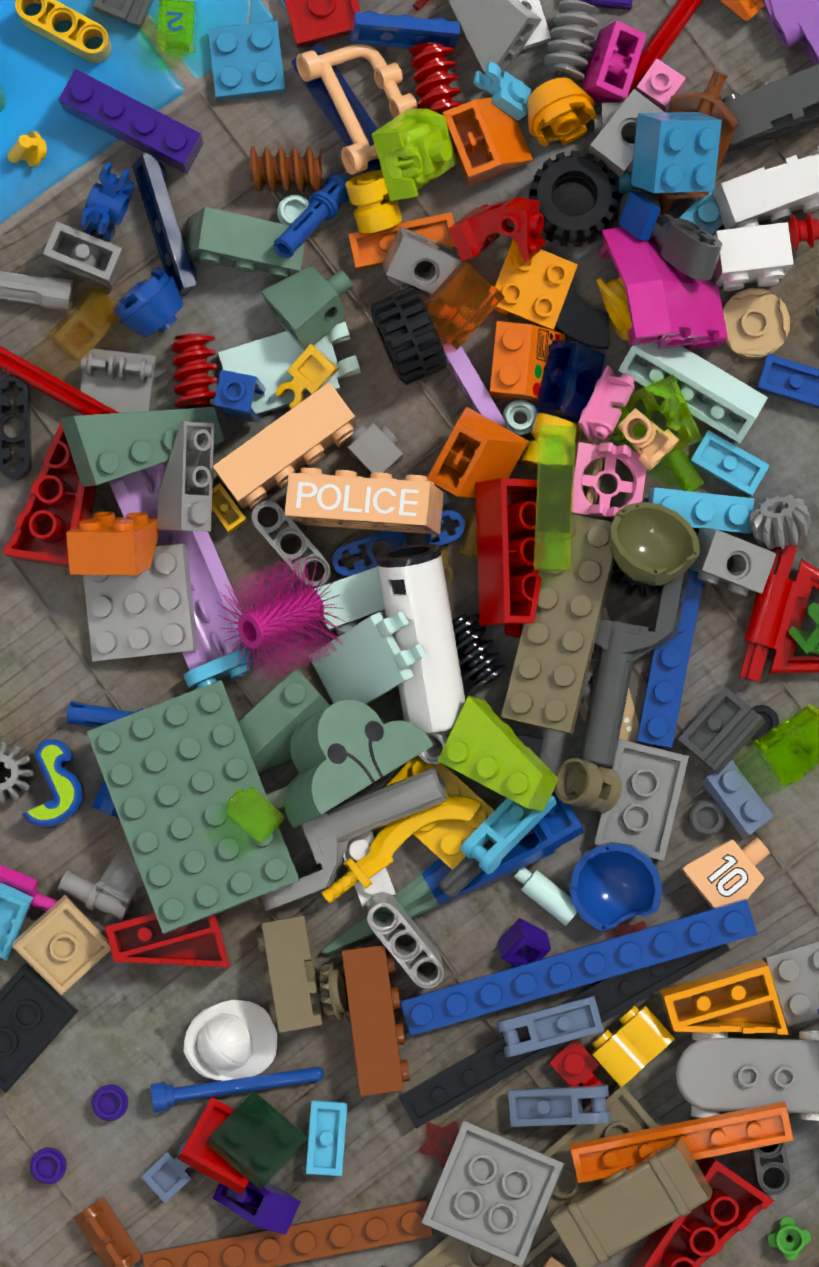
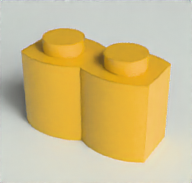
(631, 1044)

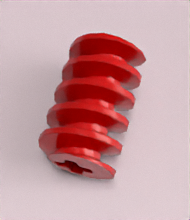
(433, 77)
(193, 371)

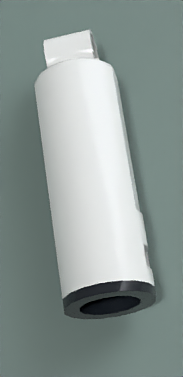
(416, 584)

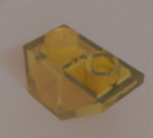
(84, 324)

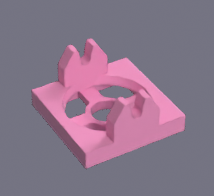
(584, 456)

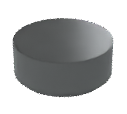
(706, 818)

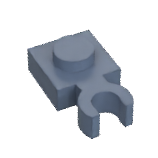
(167, 1175)

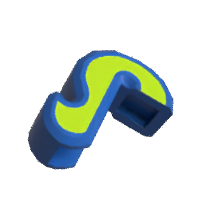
(63, 784)

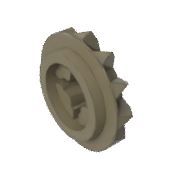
(333, 991)

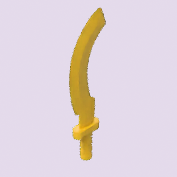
(392, 837)

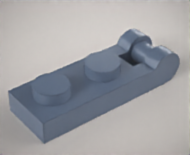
(551, 1026)
(558, 1106)

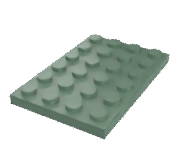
(171, 787)

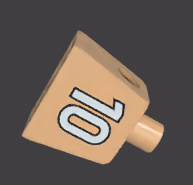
(727, 872)

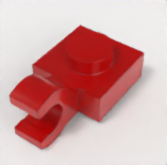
(576, 1065)

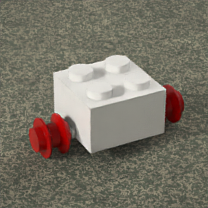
(761, 252)

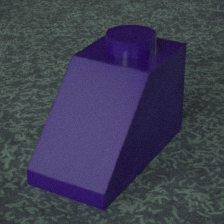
(264, 1208)

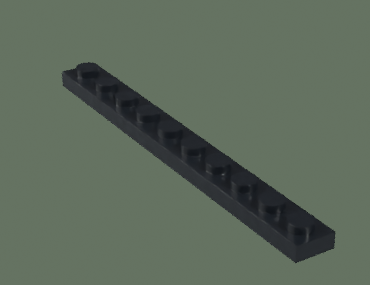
(490, 1064)

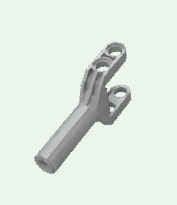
(332, 830)

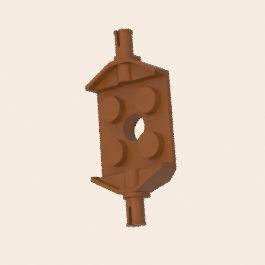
(708, 103)

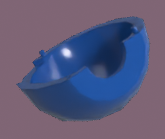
(614, 885)

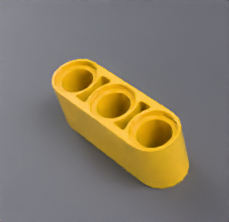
(72, 40)

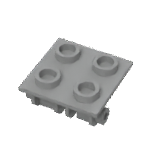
(118, 379)

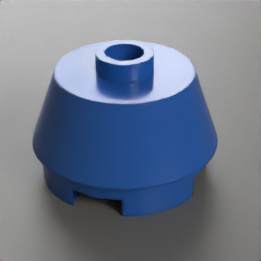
(150, 304)

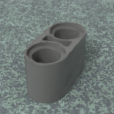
(765, 1159)

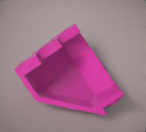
(661, 298)

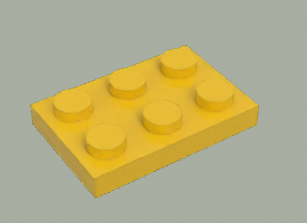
(447, 835)

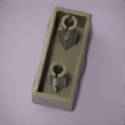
(631, 1205)

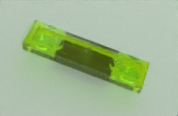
(554, 498)

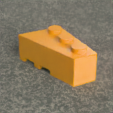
(726, 1001)

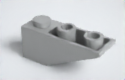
(187, 481)

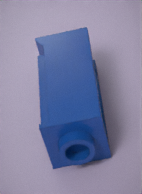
(236, 394)

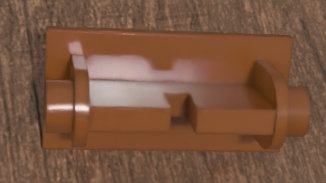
(107, 1235)

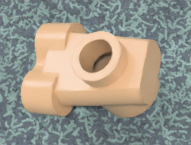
(651, 446)

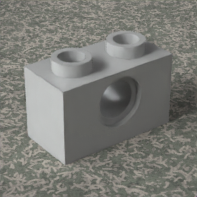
(609, 143)
(409, 250)
(84, 255)
(749, 567)

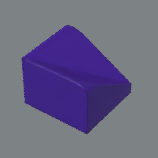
(523, 943)

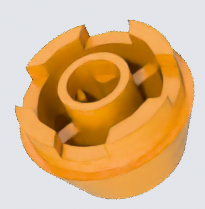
(559, 111)

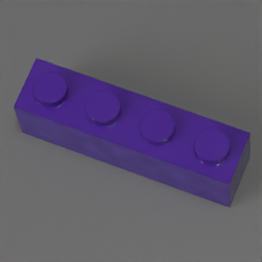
(131, 121)

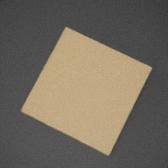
(62, 945)

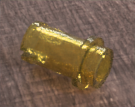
(469, 540)

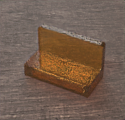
(462, 304)

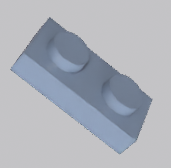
(737, 799)

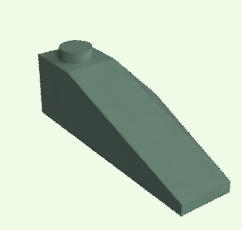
(274, 719)

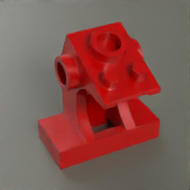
(484, 223)

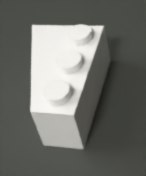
(770, 193)

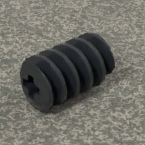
(475, 652)

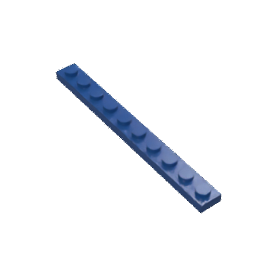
(578, 967)

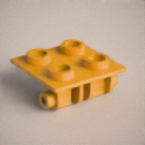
(534, 287)

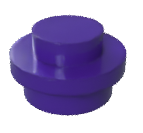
(110, 1102)
(48, 1165)

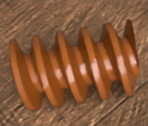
(286, 169)

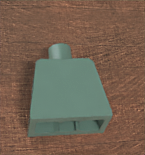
(308, 304)

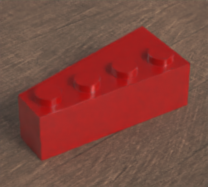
(52, 509)
(506, 551)
(709, 1226)

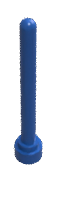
(166, 1095)

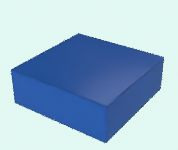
(639, 216)

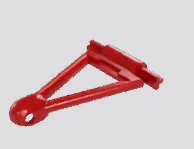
(774, 613)

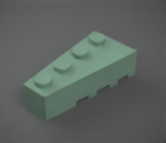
(127, 442)

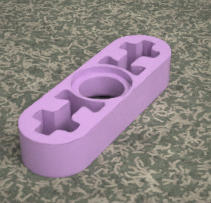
(472, 384)

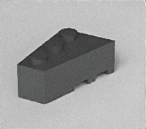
(775, 108)

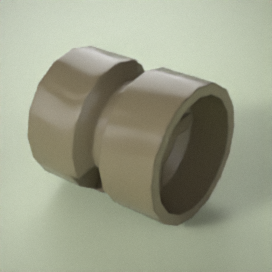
(588, 785)

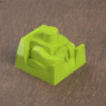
(413, 151)

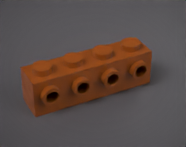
(373, 1019)

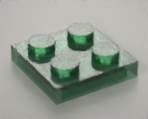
(257, 1140)

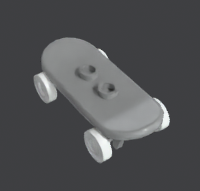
(747, 1073)

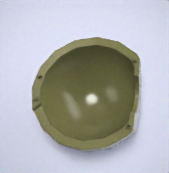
(652, 543)

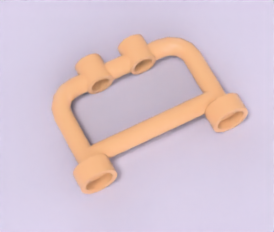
(311, 67)

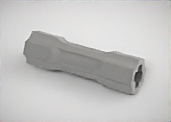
(42, 291)

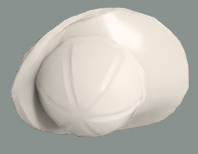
(231, 1041)

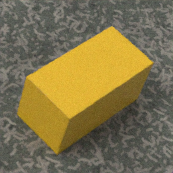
(226, 509)

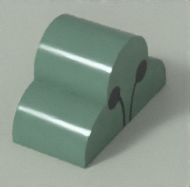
(344, 753)

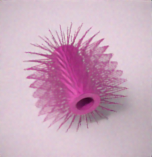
(280, 618)

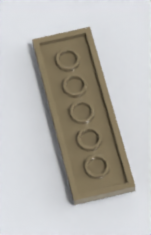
(560, 642)

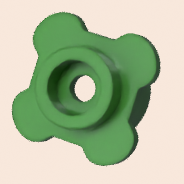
(790, 1249)

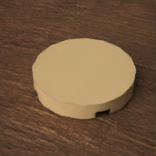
(755, 323)

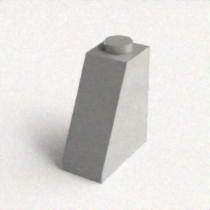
(495, 28)

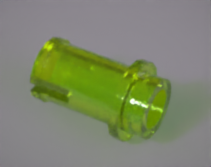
(683, 470)

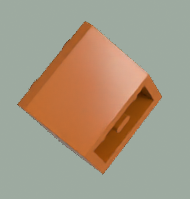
(485, 140)
(476, 453)
(112, 544)

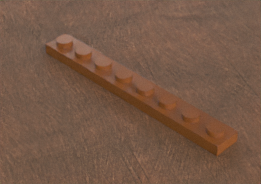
(303, 1240)

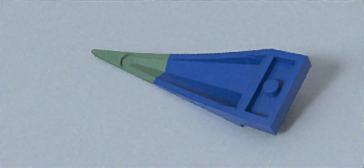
(424, 891)

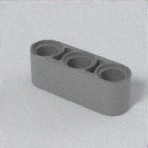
(287, 528)
(409, 956)

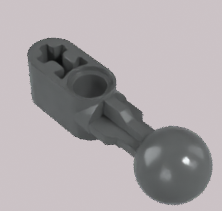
(681, 241)

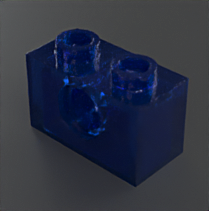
(569, 379)

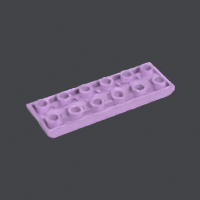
(208, 578)

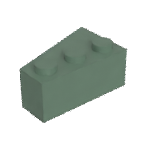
(239, 242)

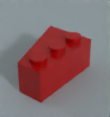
(143, 942)

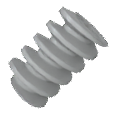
(569, 39)

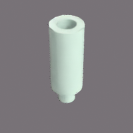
(547, 895)

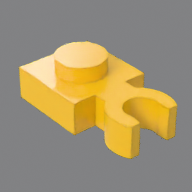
(310, 373)

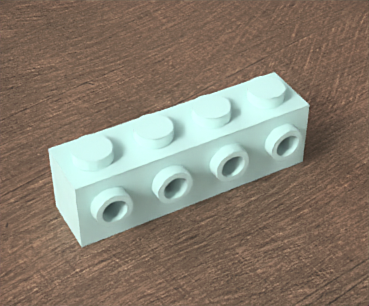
(707, 389)

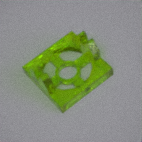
(673, 407)

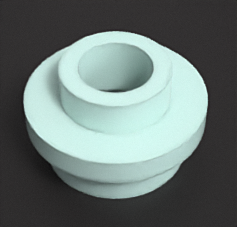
(515, 407)

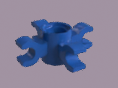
(107, 203)

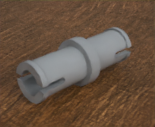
(85, 891)

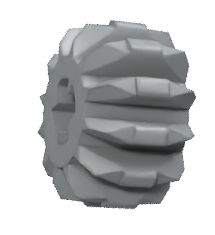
(780, 521)
(15, 780)

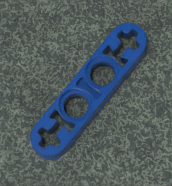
(396, 539)

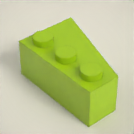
(495, 757)

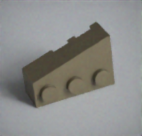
(290, 974)

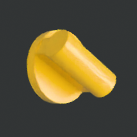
(28, 148)

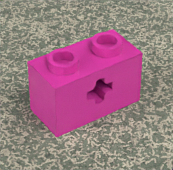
(613, 63)

